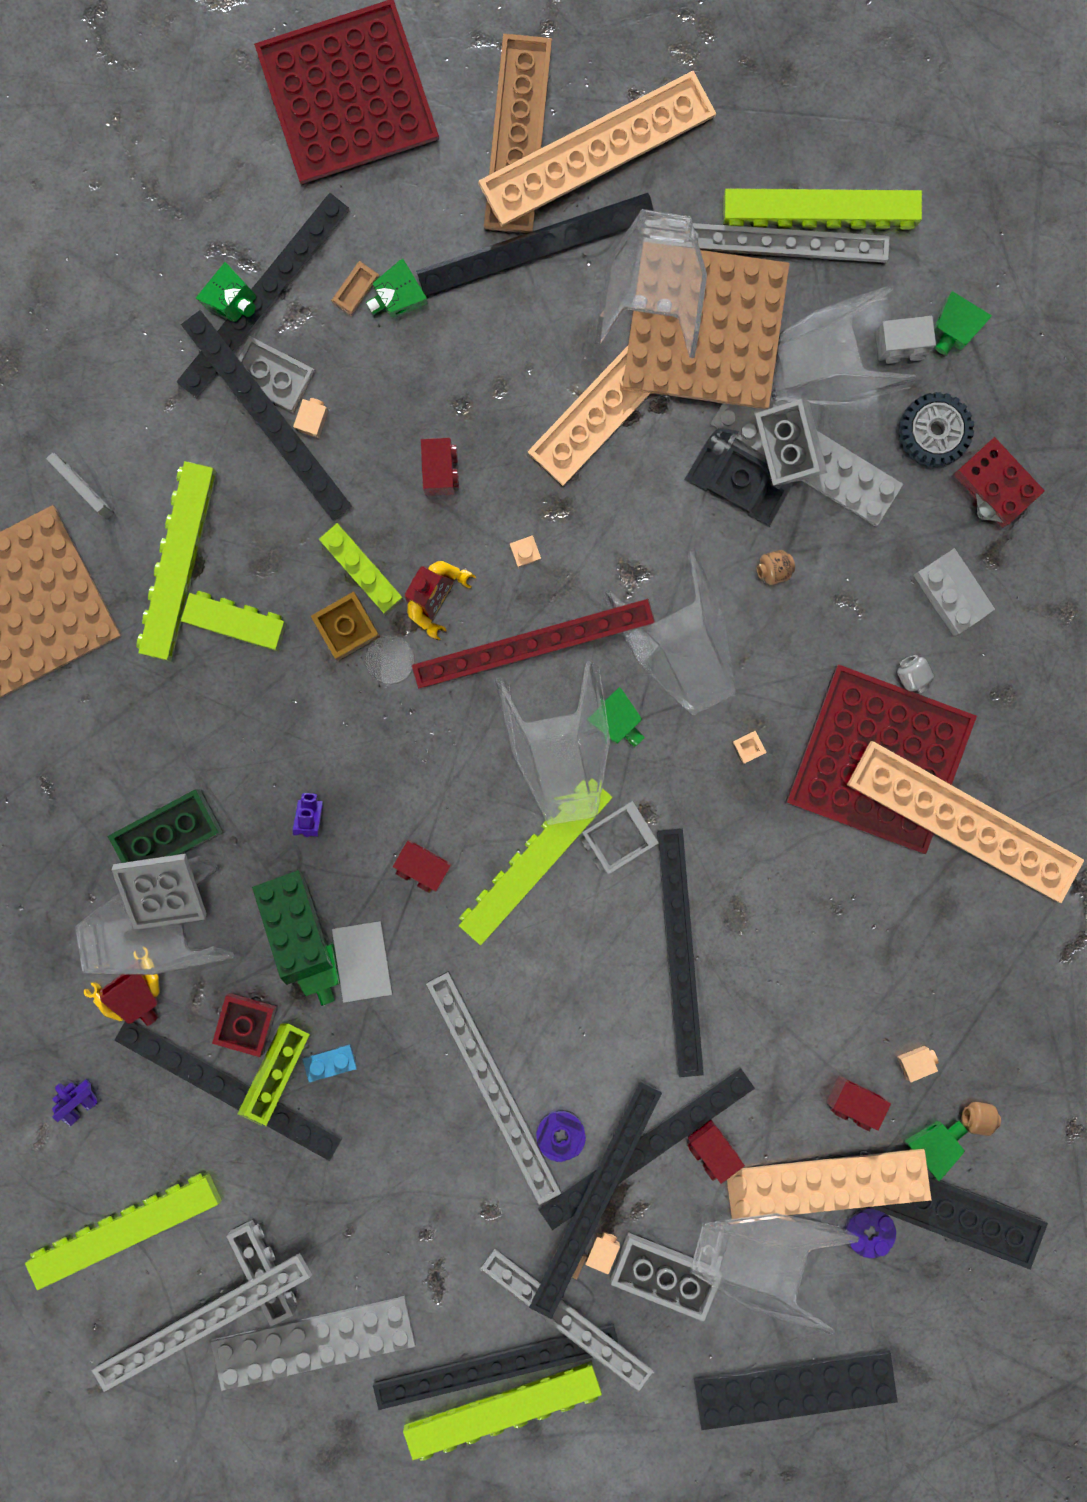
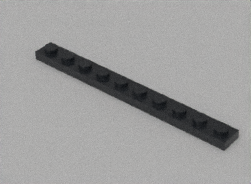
(532, 245)
(270, 287)
(266, 415)
(680, 952)
(224, 1087)
(656, 1141)
(595, 1200)
(481, 1370)

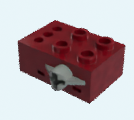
(998, 483)

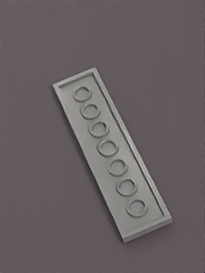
(848, 477)
(313, 1343)

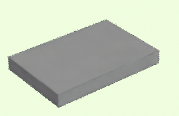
(276, 373)
(80, 485)
(362, 961)

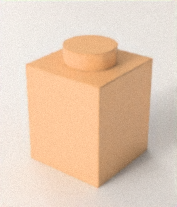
(311, 417)
(918, 1063)
(602, 1252)

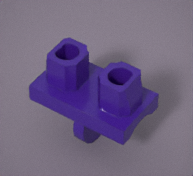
(308, 815)
(69, 1098)

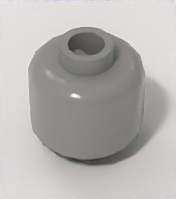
(915, 674)

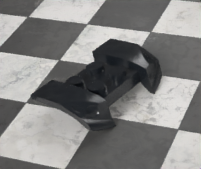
(737, 476)

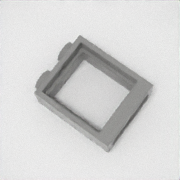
(640, 824)

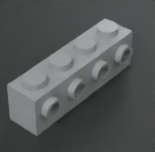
(256, 1260)

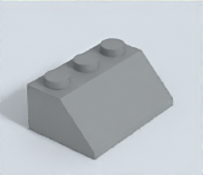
(791, 442)
(954, 592)

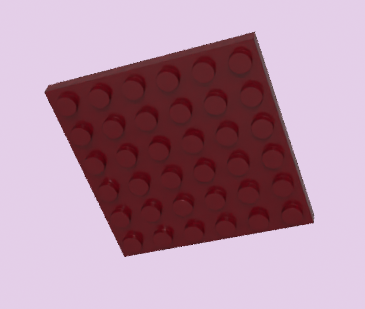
(346, 91)
(903, 722)

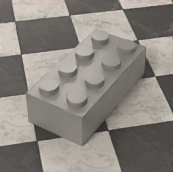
(661, 1277)

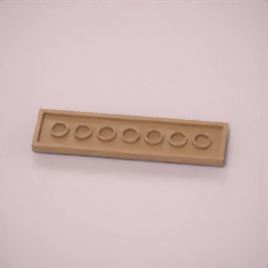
(519, 112)

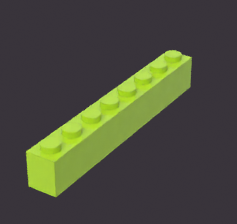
(822, 207)
(177, 561)
(522, 875)
(122, 1232)
(502, 1410)

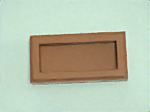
(355, 288)

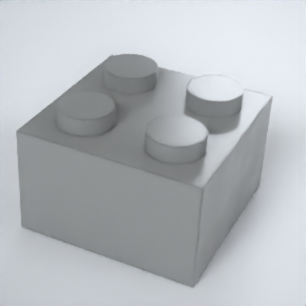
(905, 339)

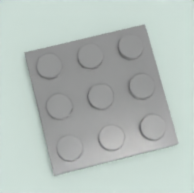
(159, 891)

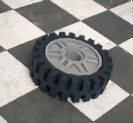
(950, 416)

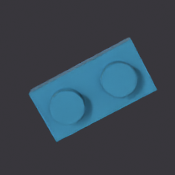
(329, 1063)

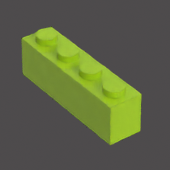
(361, 569)
(233, 621)
(273, 1074)

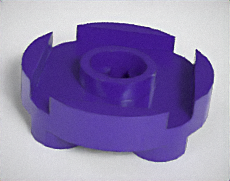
(567, 1148)
(883, 1225)

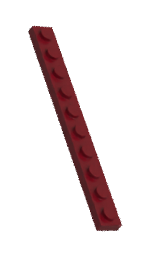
(533, 643)

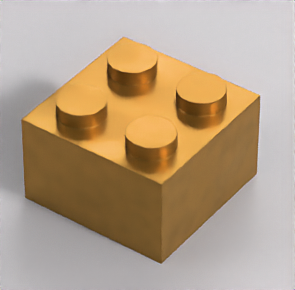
(345, 626)

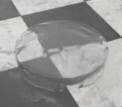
(389, 659)

